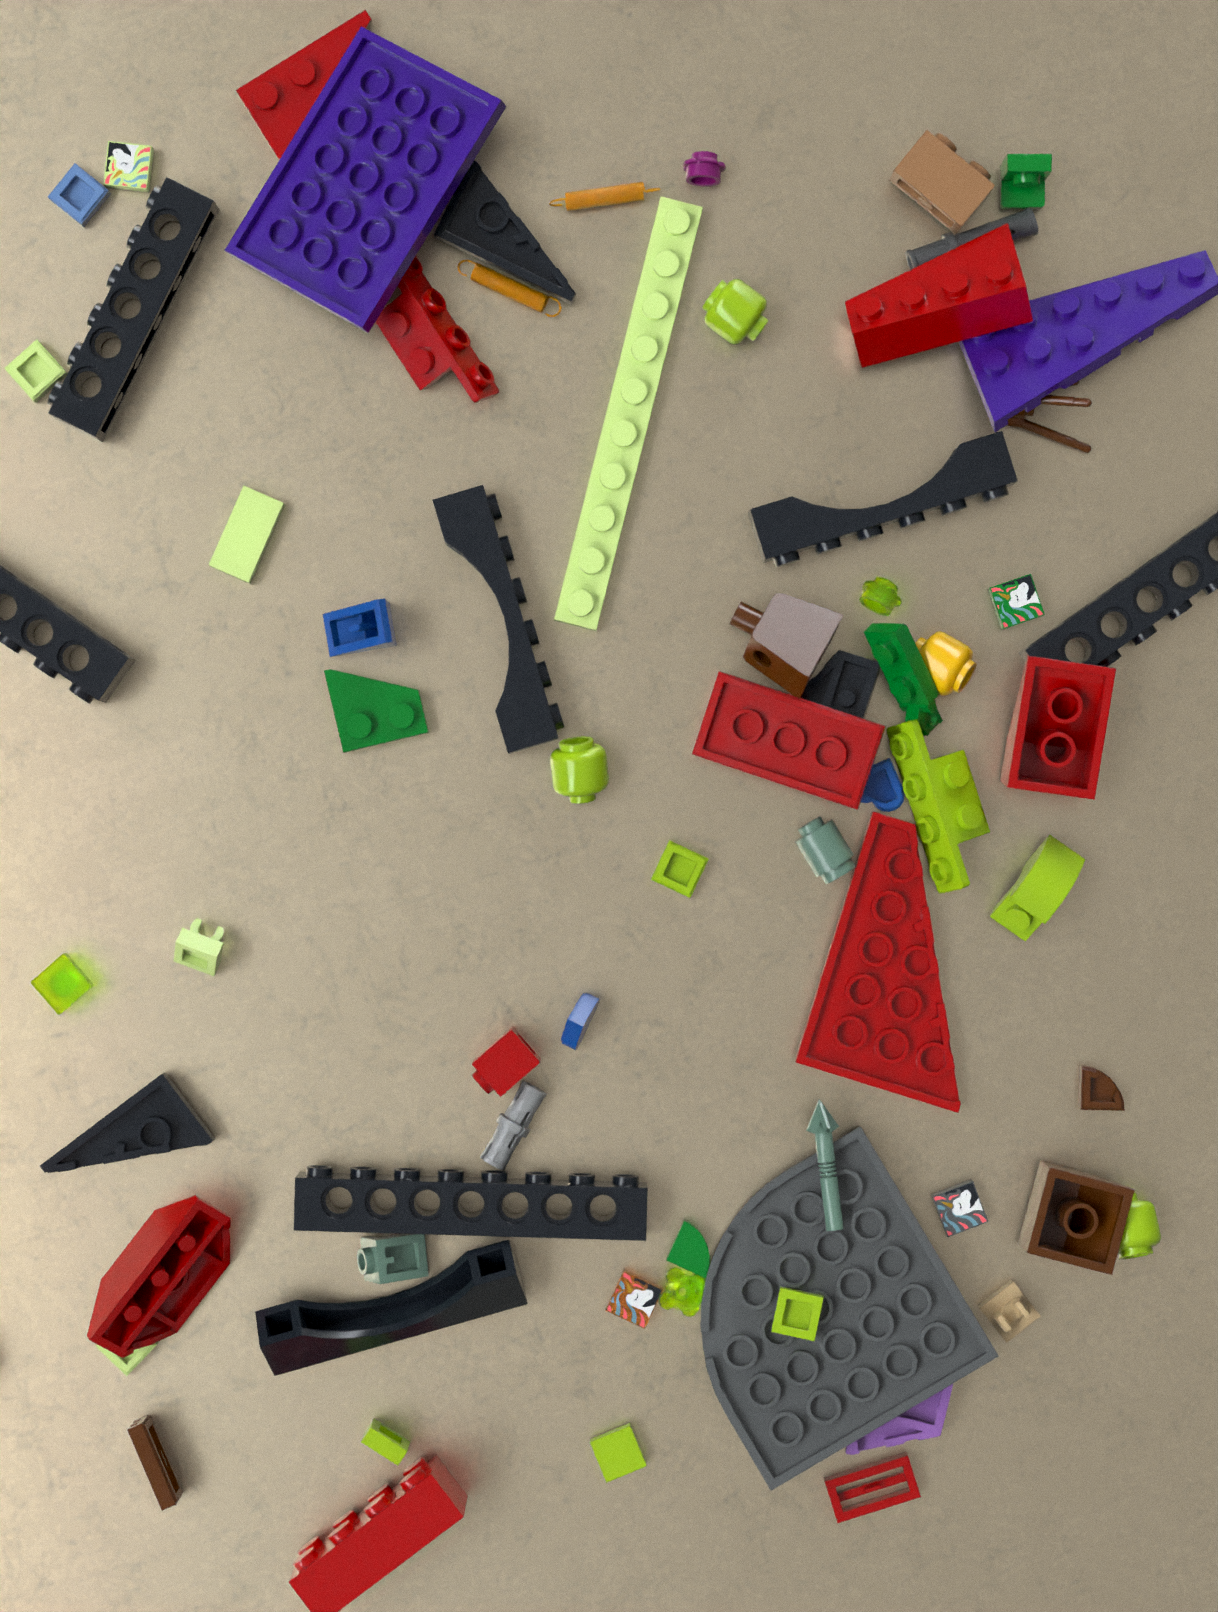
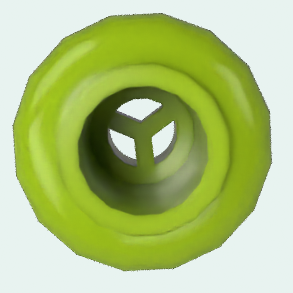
(735, 311)
(579, 769)
(1140, 1230)

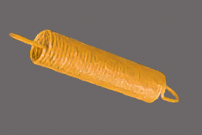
(604, 196)
(509, 287)

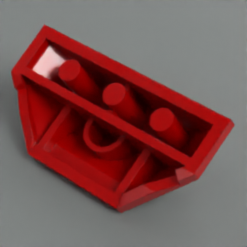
(161, 1276)

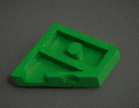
(373, 710)

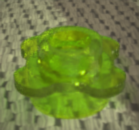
(694, 1290)

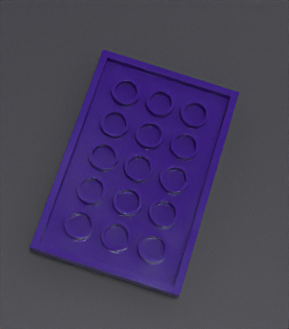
(365, 178)

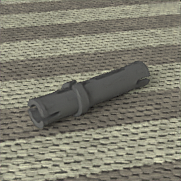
(1020, 224)

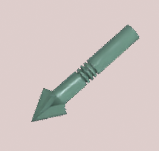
(823, 1125)

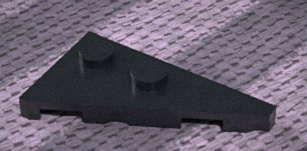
(489, 230)
(145, 1124)

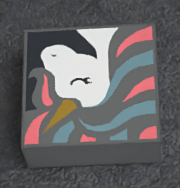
(959, 1208)

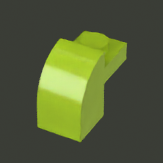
(1039, 889)

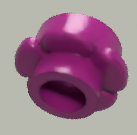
(703, 169)

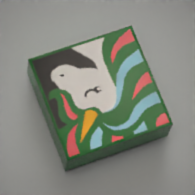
(1016, 601)

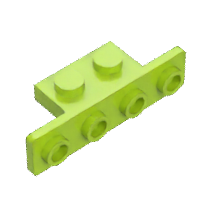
(941, 801)

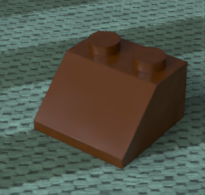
(1075, 1217)

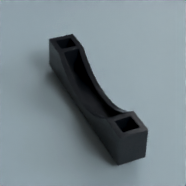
(794, 525)
(471, 532)
(316, 1332)

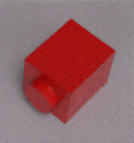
(504, 1063)

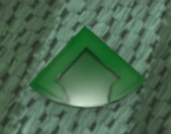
(690, 1250)

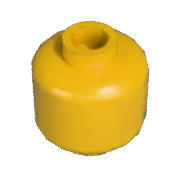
(947, 661)

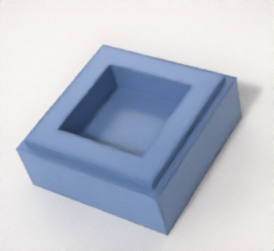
(79, 195)

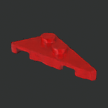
(288, 90)

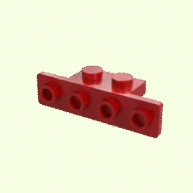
(430, 339)

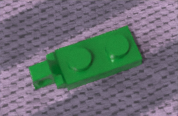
(905, 673)

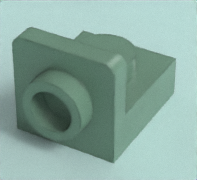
(393, 1258)

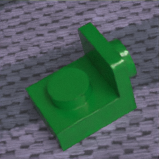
(1024, 180)

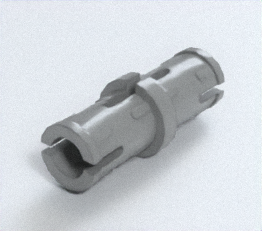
(513, 1125)

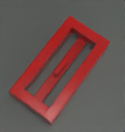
(867, 1470)

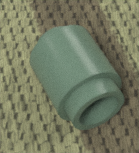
(825, 849)

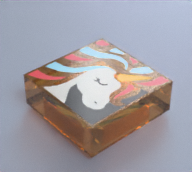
(634, 1298)

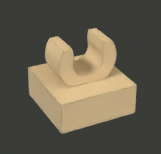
(1009, 1310)

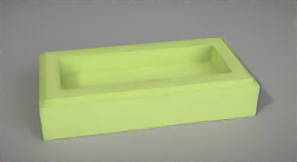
(246, 534)

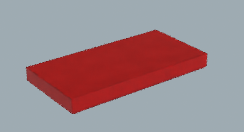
(788, 740)

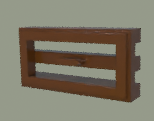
(155, 1462)

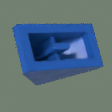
(360, 628)

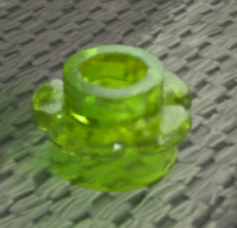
(880, 596)

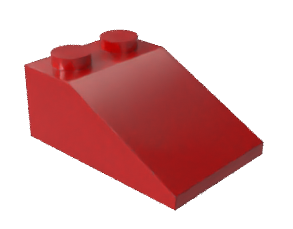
(1058, 727)

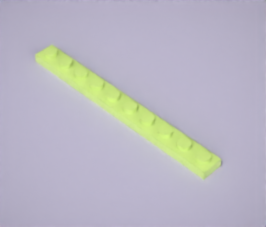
(628, 413)

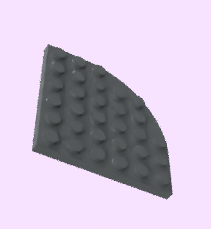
(886, 1324)

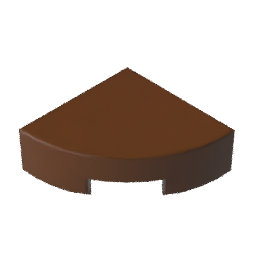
(1098, 1091)

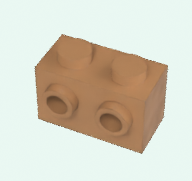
(942, 180)

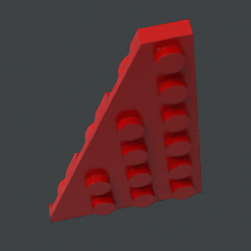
(880, 988)

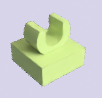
(198, 950)

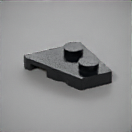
(844, 683)

